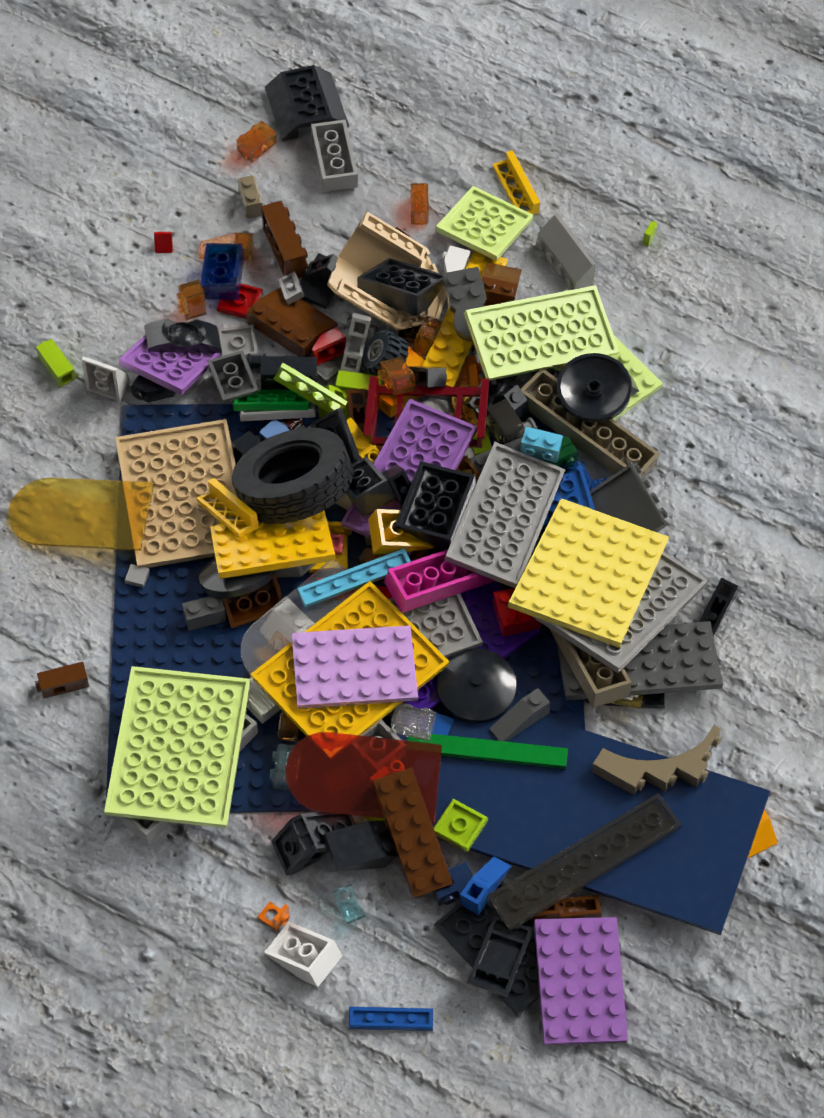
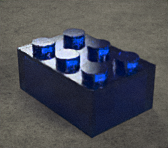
(222, 271)

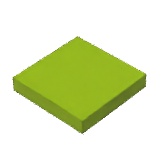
(460, 825)

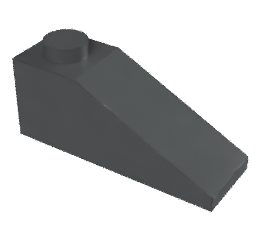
(521, 716)

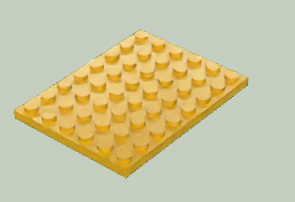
(361, 610)

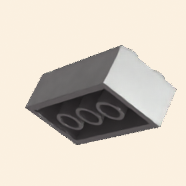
(334, 155)

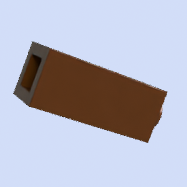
(62, 680)

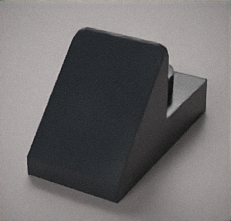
(321, 268)

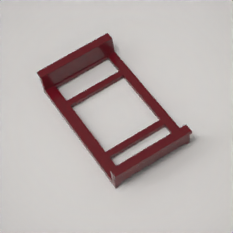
(376, 390)

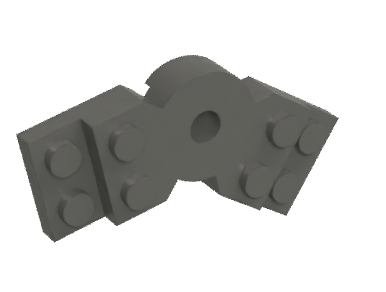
(464, 292)

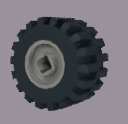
(383, 347)

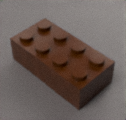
(283, 239)

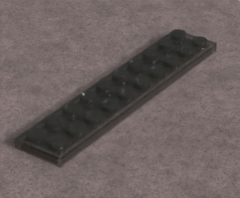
(584, 861)

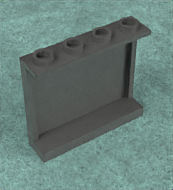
(629, 499)

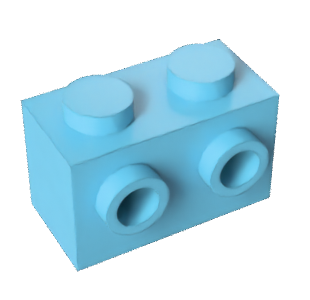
(541, 444)

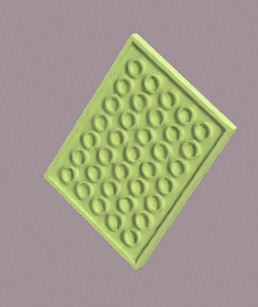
(178, 747)

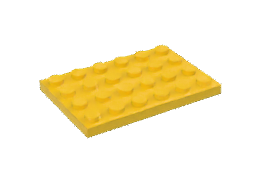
(272, 546)

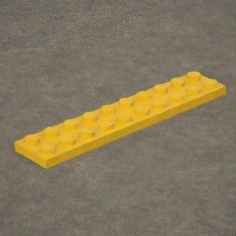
(448, 348)

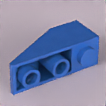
(483, 883)

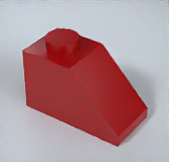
(329, 346)

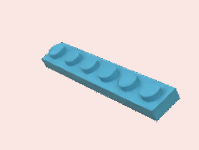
(351, 578)

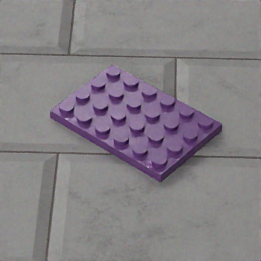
(580, 981)

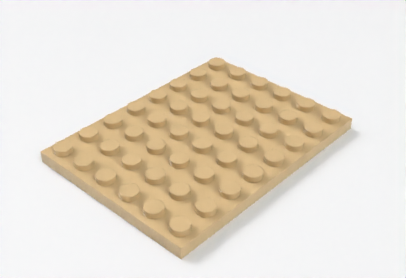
(180, 466)

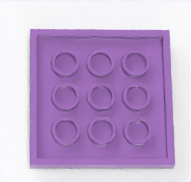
(169, 369)

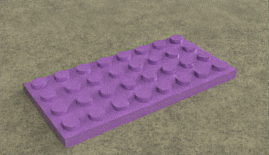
(416, 437)

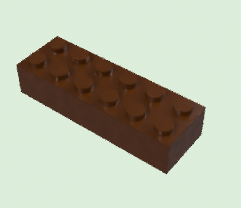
(412, 833)

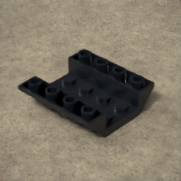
(303, 99)

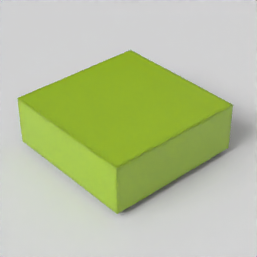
(650, 233)

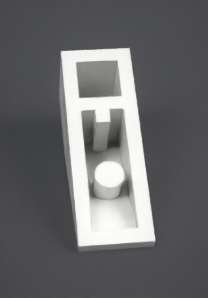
(455, 259)

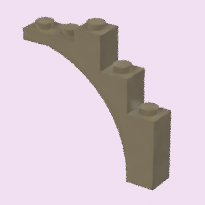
(633, 774)

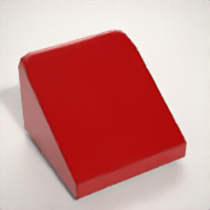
(163, 242)

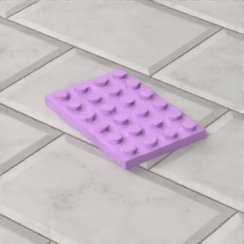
(354, 667)

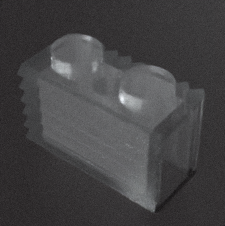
(413, 721)

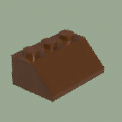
(252, 605)

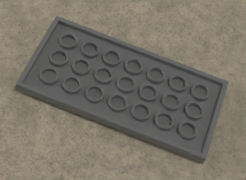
(674, 661)

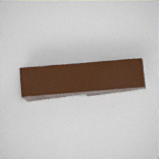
(573, 908)

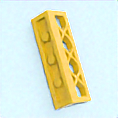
(521, 180)
(233, 508)

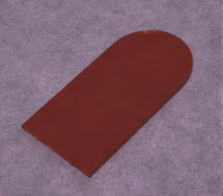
(337, 771)

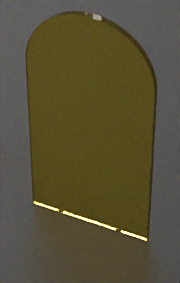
(82, 513)

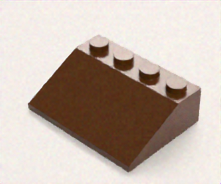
(291, 325)

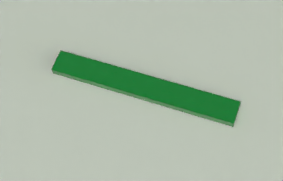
(499, 751)

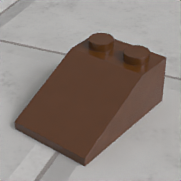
(500, 283)

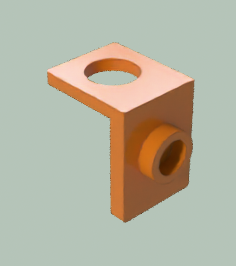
(279, 920)

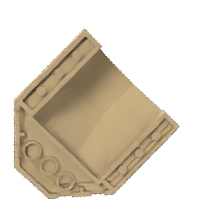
(366, 248)

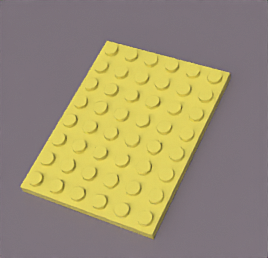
(589, 572)

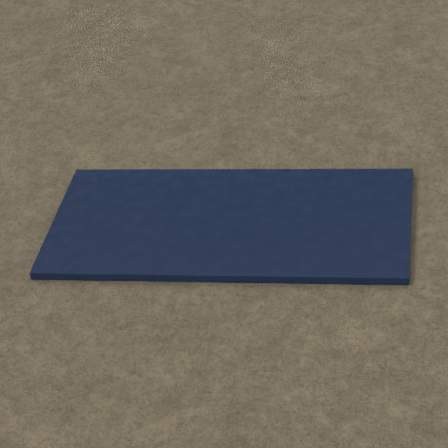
(546, 809)

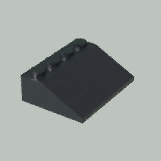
(402, 285)
(436, 504)

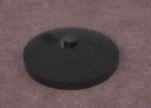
(594, 387)
(231, 586)
(476, 686)

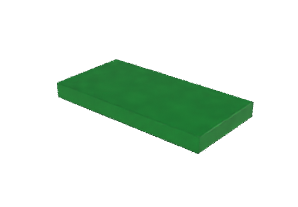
(272, 401)

